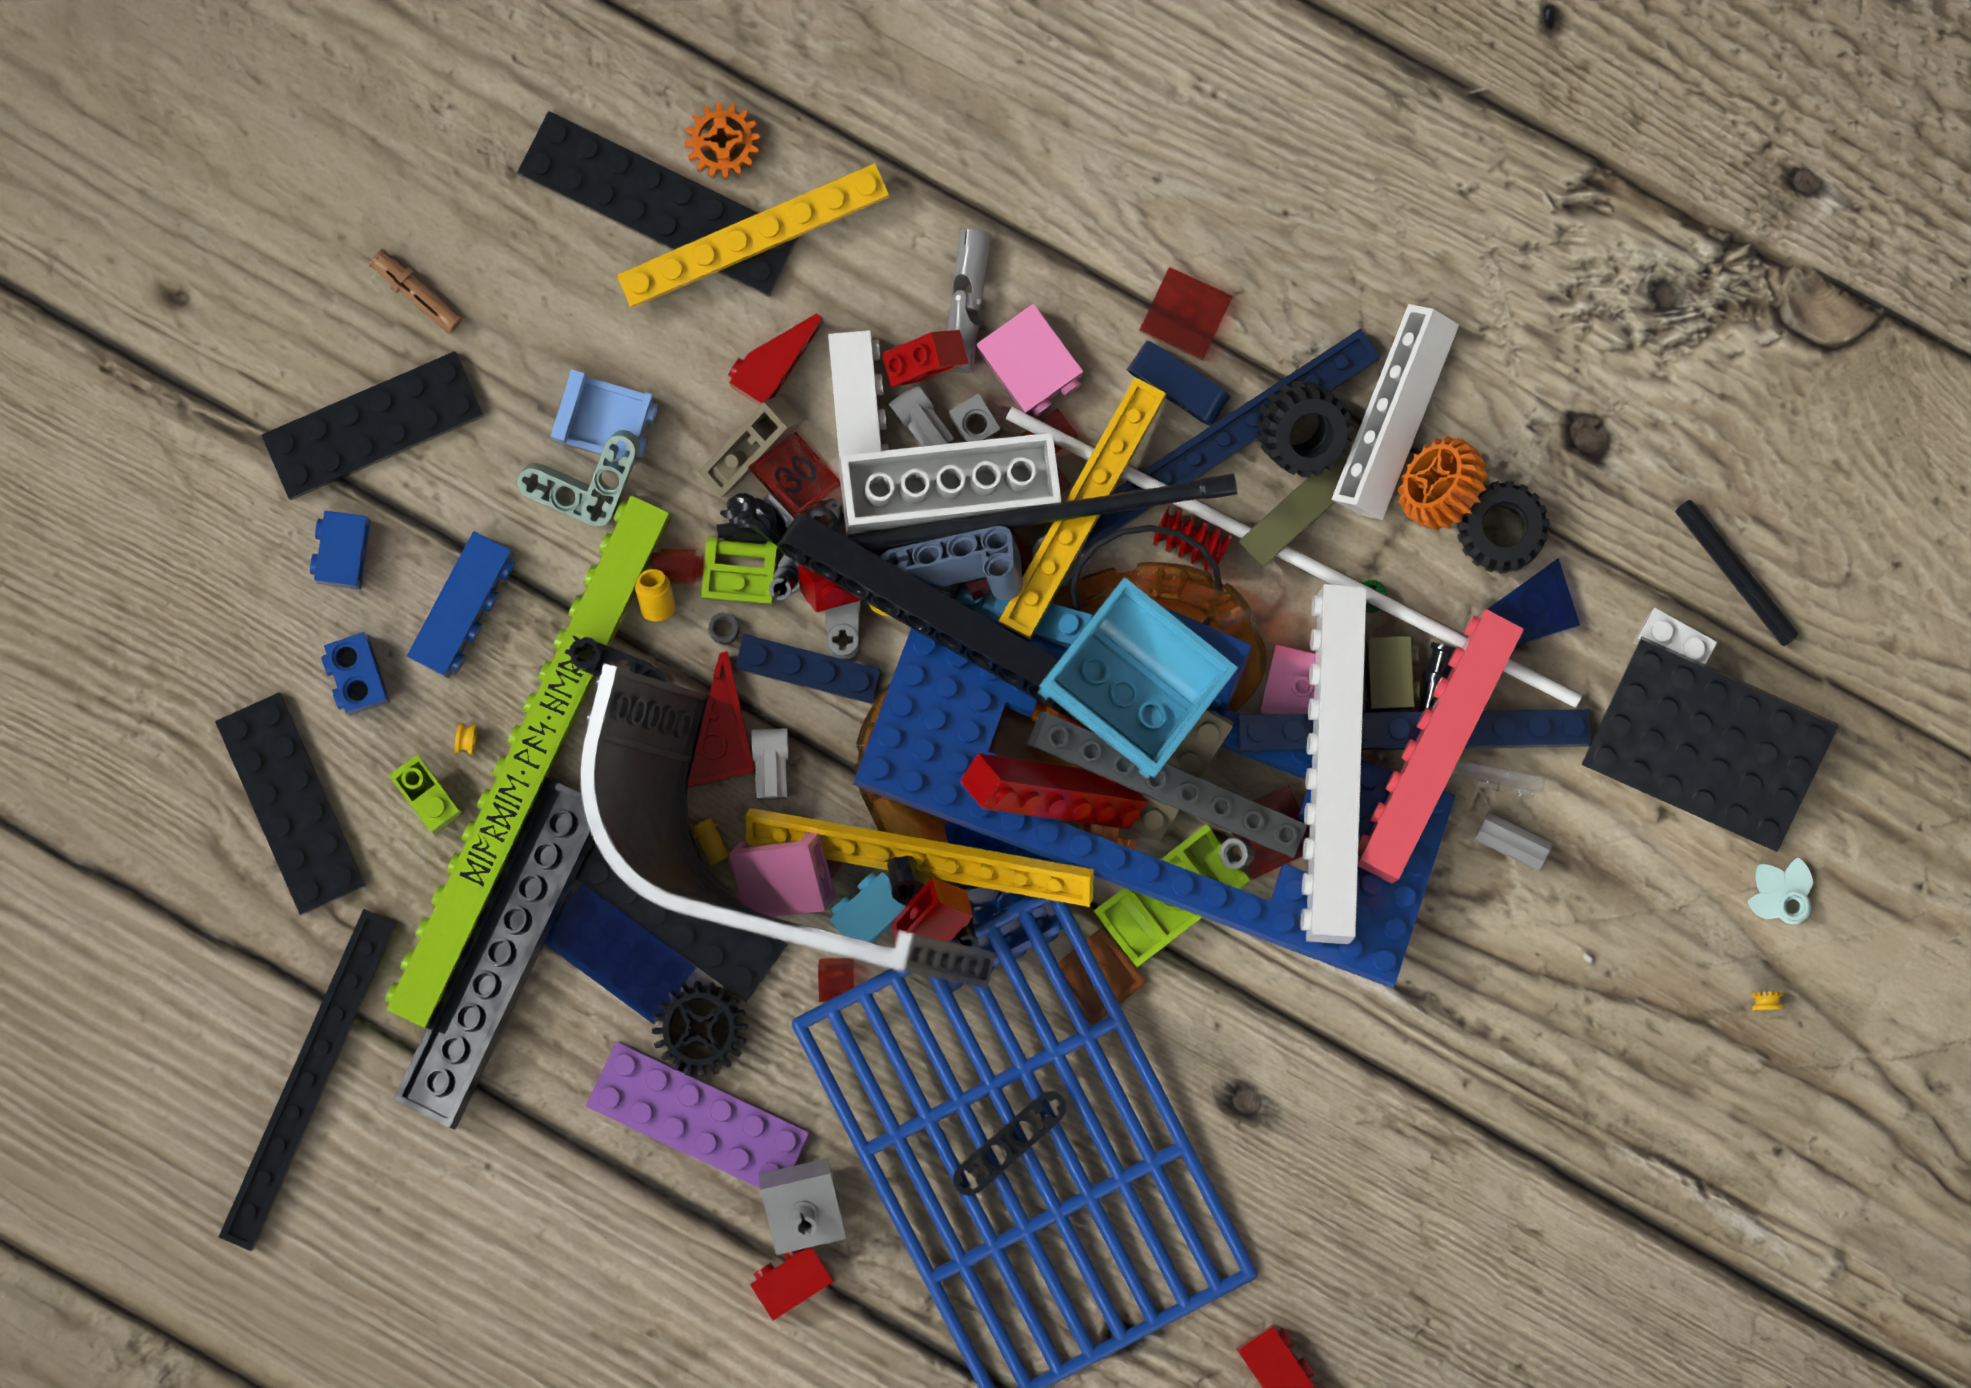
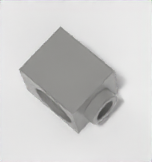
(970, 409)

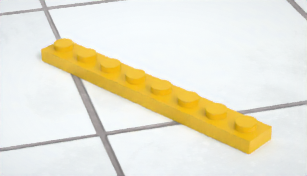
(753, 236)
(1068, 536)

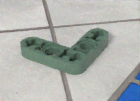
(585, 494)

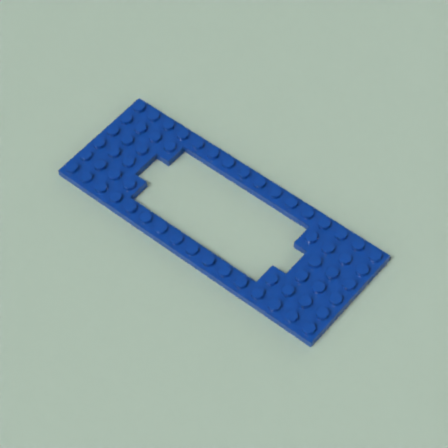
(947, 712)

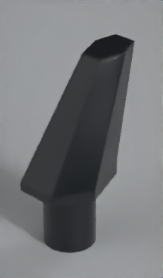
(742, 534)

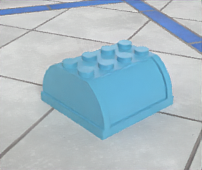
(1138, 678)

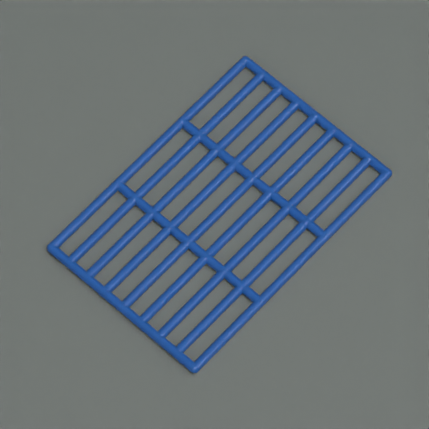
(1057, 1211)

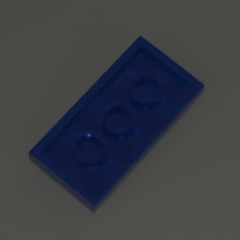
(618, 953)

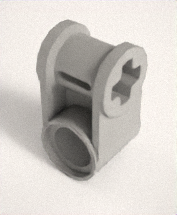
(843, 621)

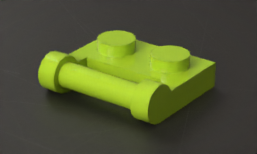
(737, 582)

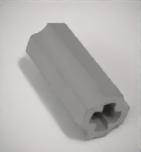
(1513, 841)

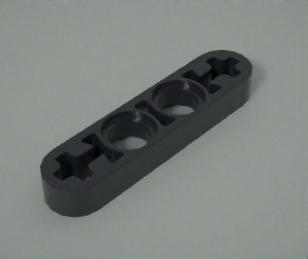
(1013, 1147)

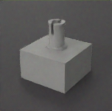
(802, 1206)

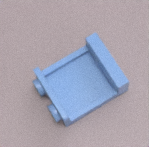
(596, 410)

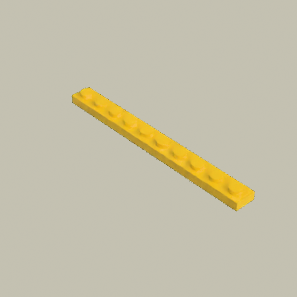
(933, 858)

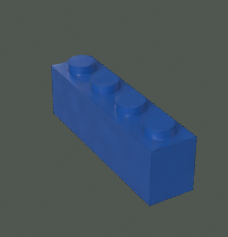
(461, 604)

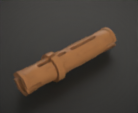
(406, 283)

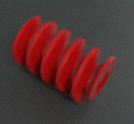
(1211, 541)

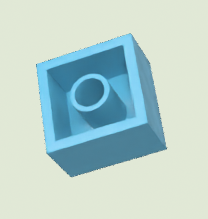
(869, 912)

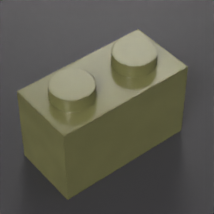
(1391, 673)

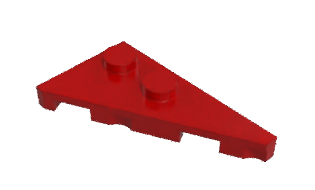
(723, 740)

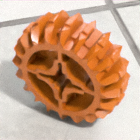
(1442, 483)

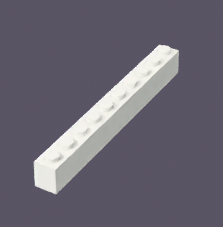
(1335, 764)

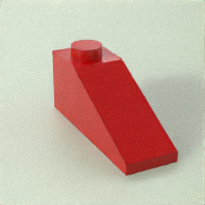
(769, 366)

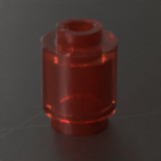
(679, 565)

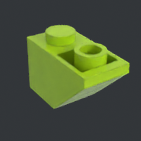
(426, 794)

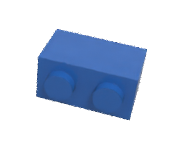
(340, 549)

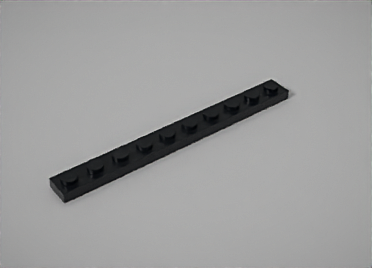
(307, 1080)

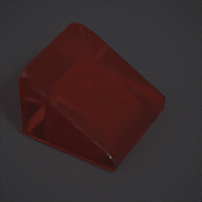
(835, 977)

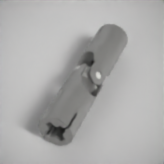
(965, 306)

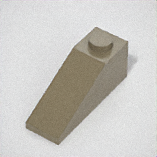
(756, 436)

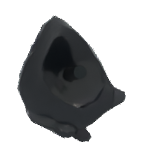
(756, 515)

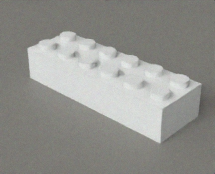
(947, 481)

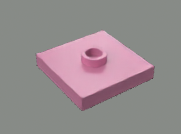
(1288, 682)

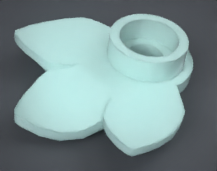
(1780, 887)

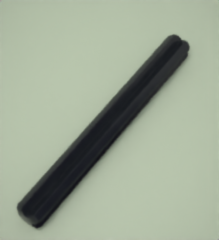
(1736, 573)

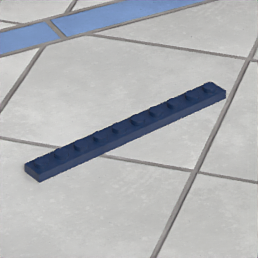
(1239, 428)
(1395, 730)

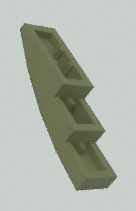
(1292, 515)

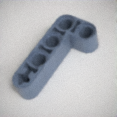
(965, 558)

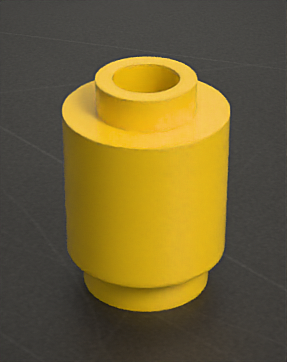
(655, 595)

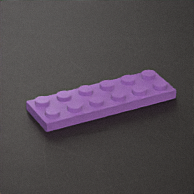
(694, 1116)

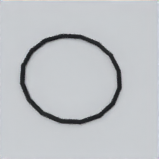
(1140, 529)

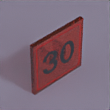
(794, 475)

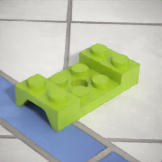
(1146, 924)

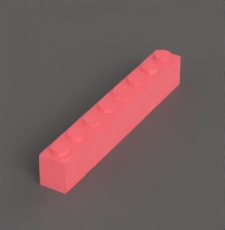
(1438, 745)

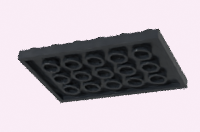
(1709, 744)

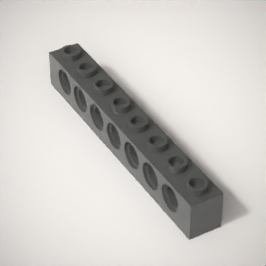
(1169, 786)

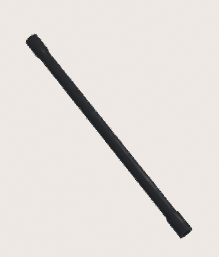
(1204, 489)

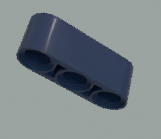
(1180, 383)

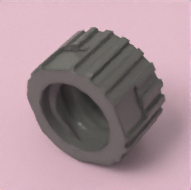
(728, 638)

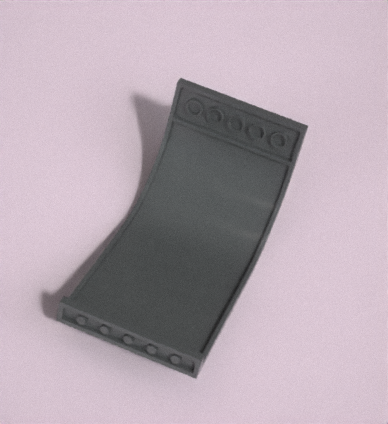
(637, 811)

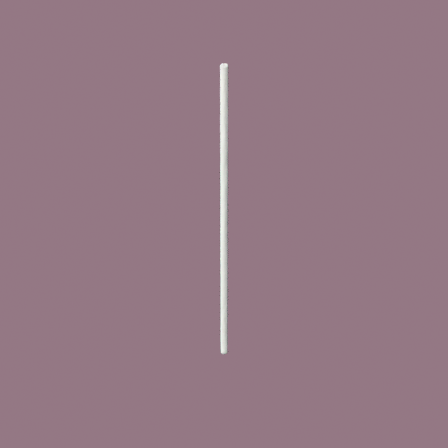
(1301, 561)

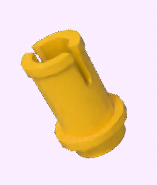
(710, 841)

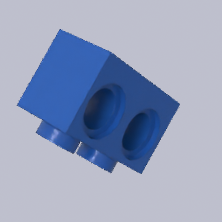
(364, 670)

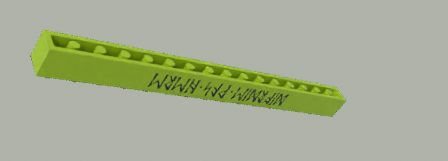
(527, 764)

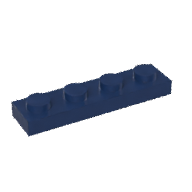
(807, 669)

